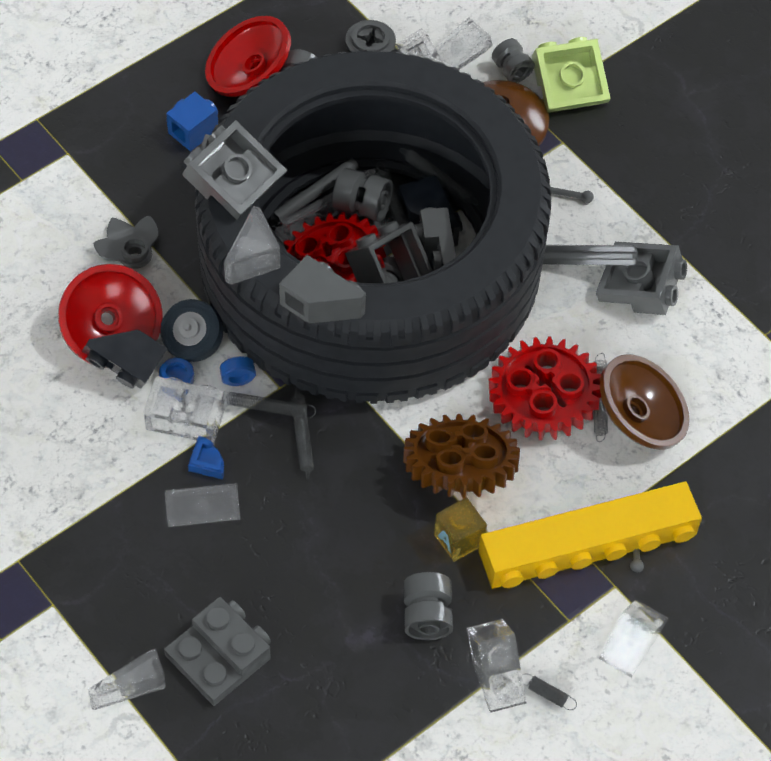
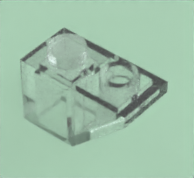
(497, 664)

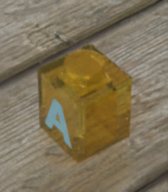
(459, 529)

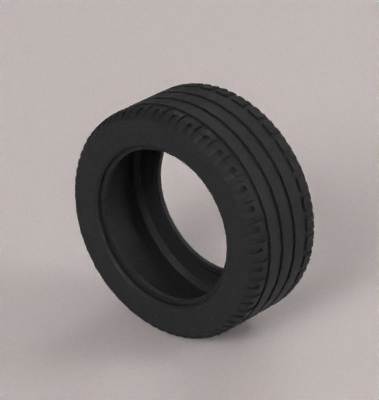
(415, 330)

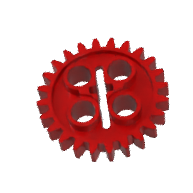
(330, 240)
(545, 388)

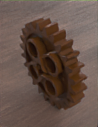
(461, 455)

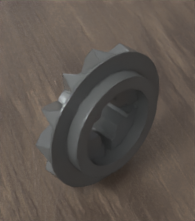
(362, 32)

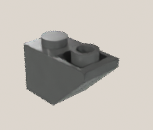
(320, 294)

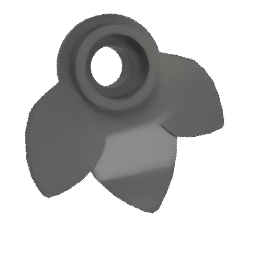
(127, 240)

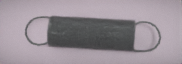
(548, 691)

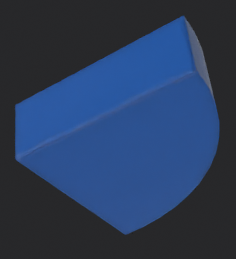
(206, 459)

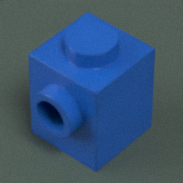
(191, 120)

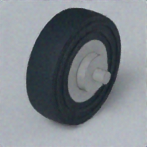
(191, 330)

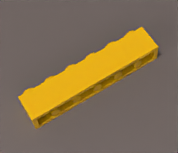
(589, 535)

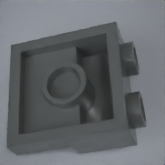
(233, 169)
(436, 236)
(648, 283)
(219, 650)

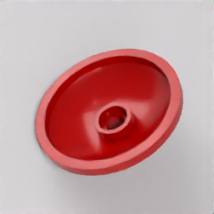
(247, 55)
(112, 291)

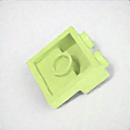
(571, 74)

